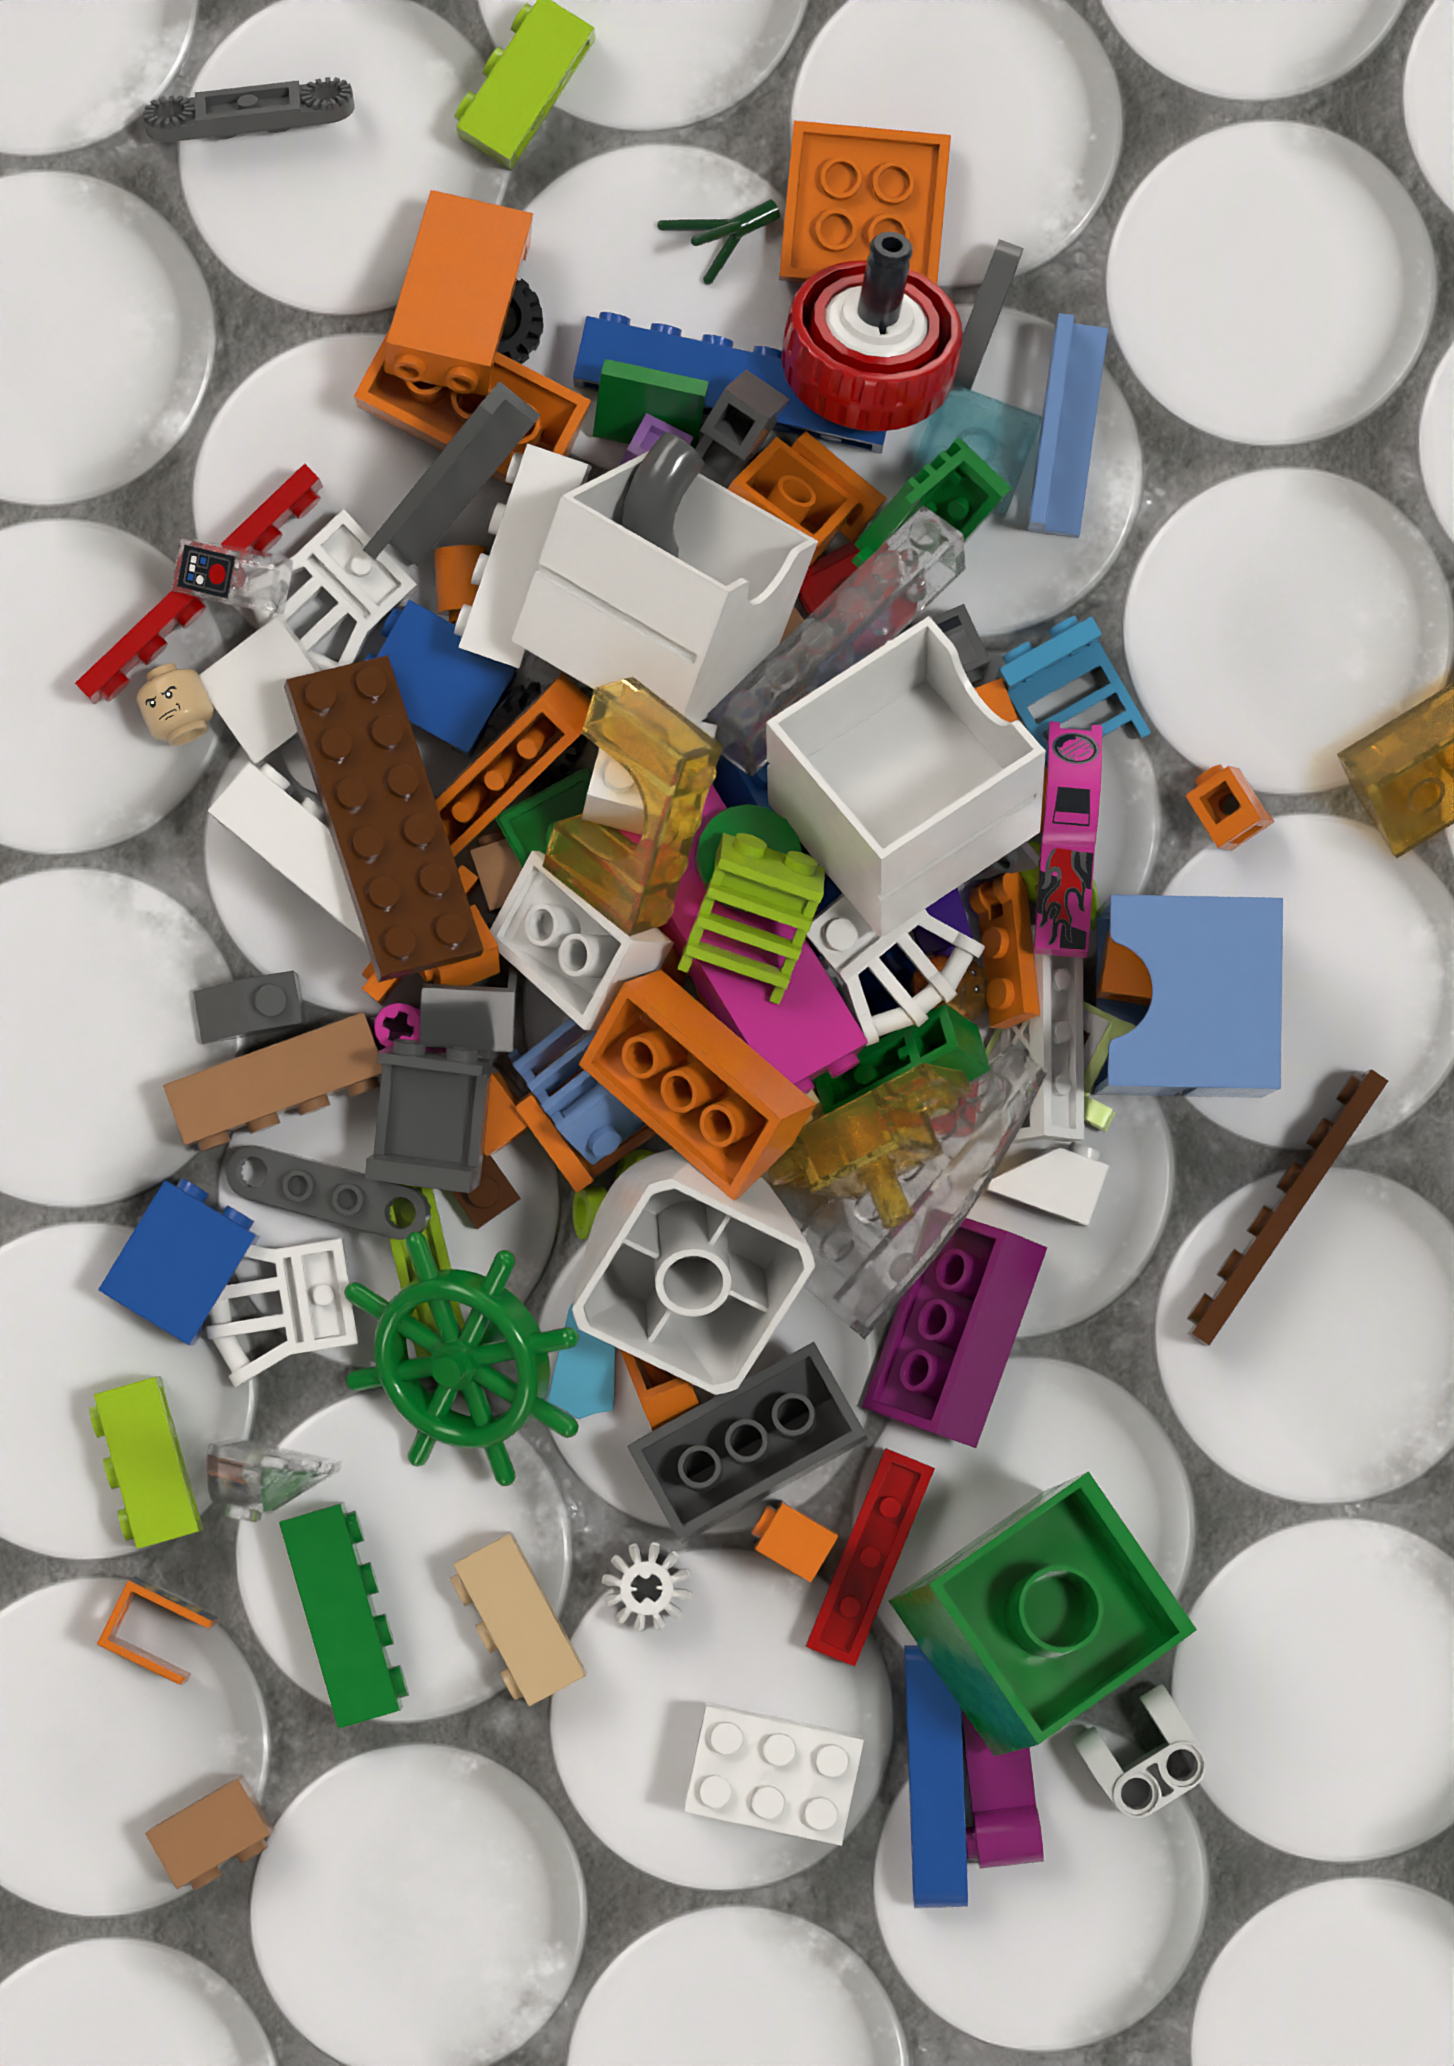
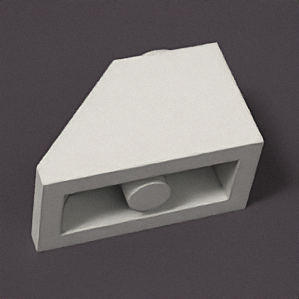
(1056, 1183)

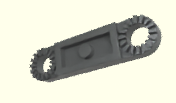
(249, 110)
(327, 1192)

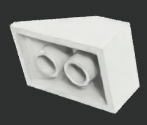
(571, 946)

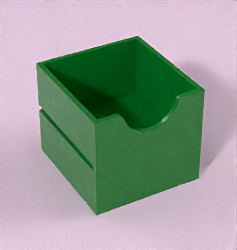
(1042, 1615)

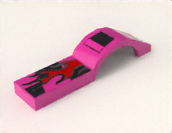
(1068, 841)

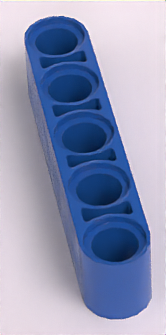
(935, 1786)

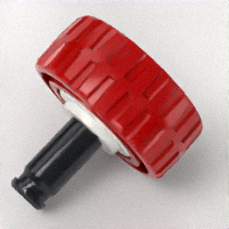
(872, 341)

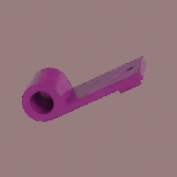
(1002, 1805)

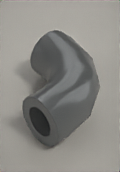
(658, 490)

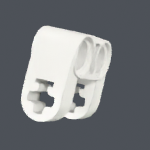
(1150, 1766)

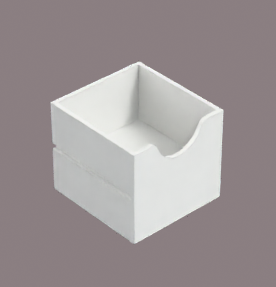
(678, 625)
(903, 777)

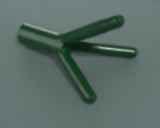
(719, 228)

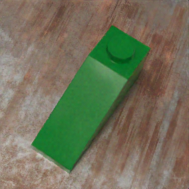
(942, 1041)

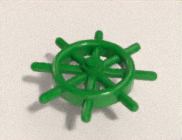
(462, 1358)

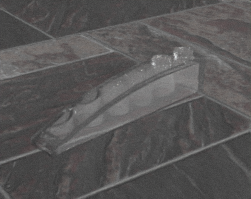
(869, 1268)
(261, 1477)

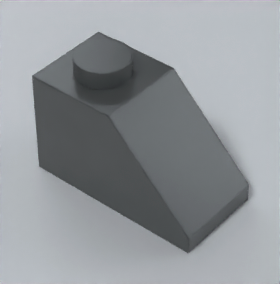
(250, 1007)

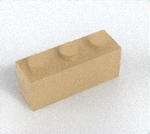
(517, 1620)

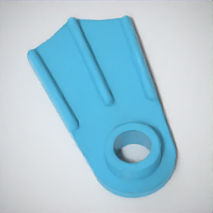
(584, 1375)

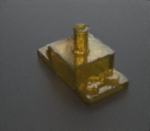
(874, 1141)

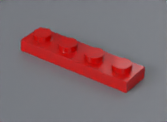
(870, 1557)

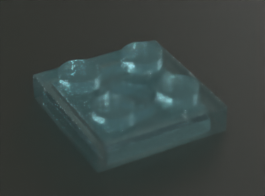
(990, 427)

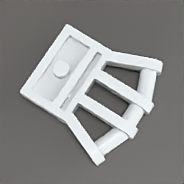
(358, 583)
(853, 945)
(312, 1301)

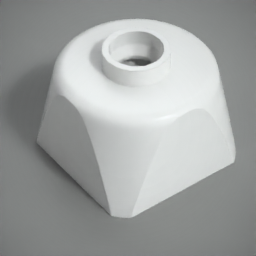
(689, 1271)

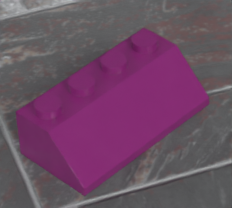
(956, 1333)

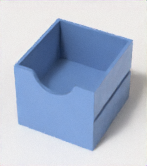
(1212, 999)

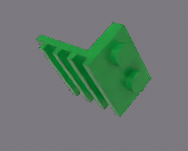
(954, 487)

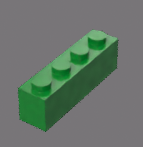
(342, 1615)

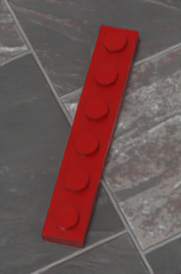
(147, 637)

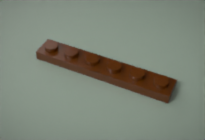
(1272, 1224)

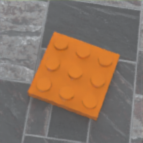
(858, 184)

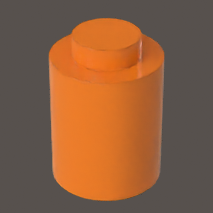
(453, 578)

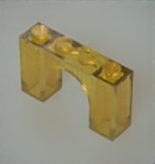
(673, 771)

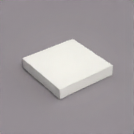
(250, 689)

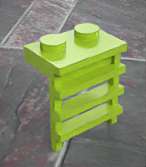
(768, 885)

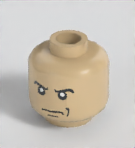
(175, 705)

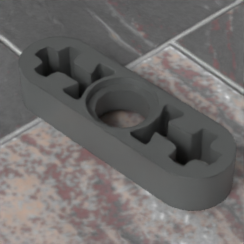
(986, 311)

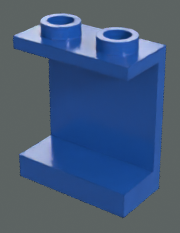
(440, 684)
(179, 1260)

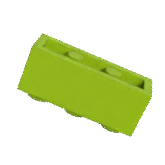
(524, 81)
(145, 1463)

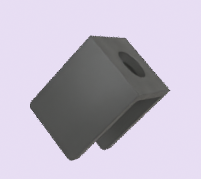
(471, 1015)

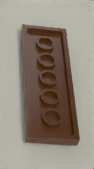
(383, 818)

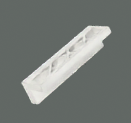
(1057, 1045)

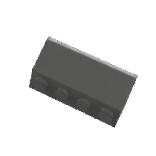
(747, 1442)

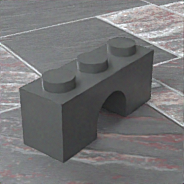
(738, 427)

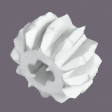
(645, 1569)

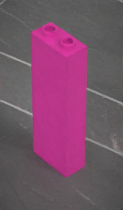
(810, 1026)

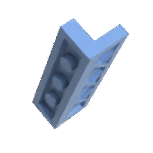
(1067, 428)

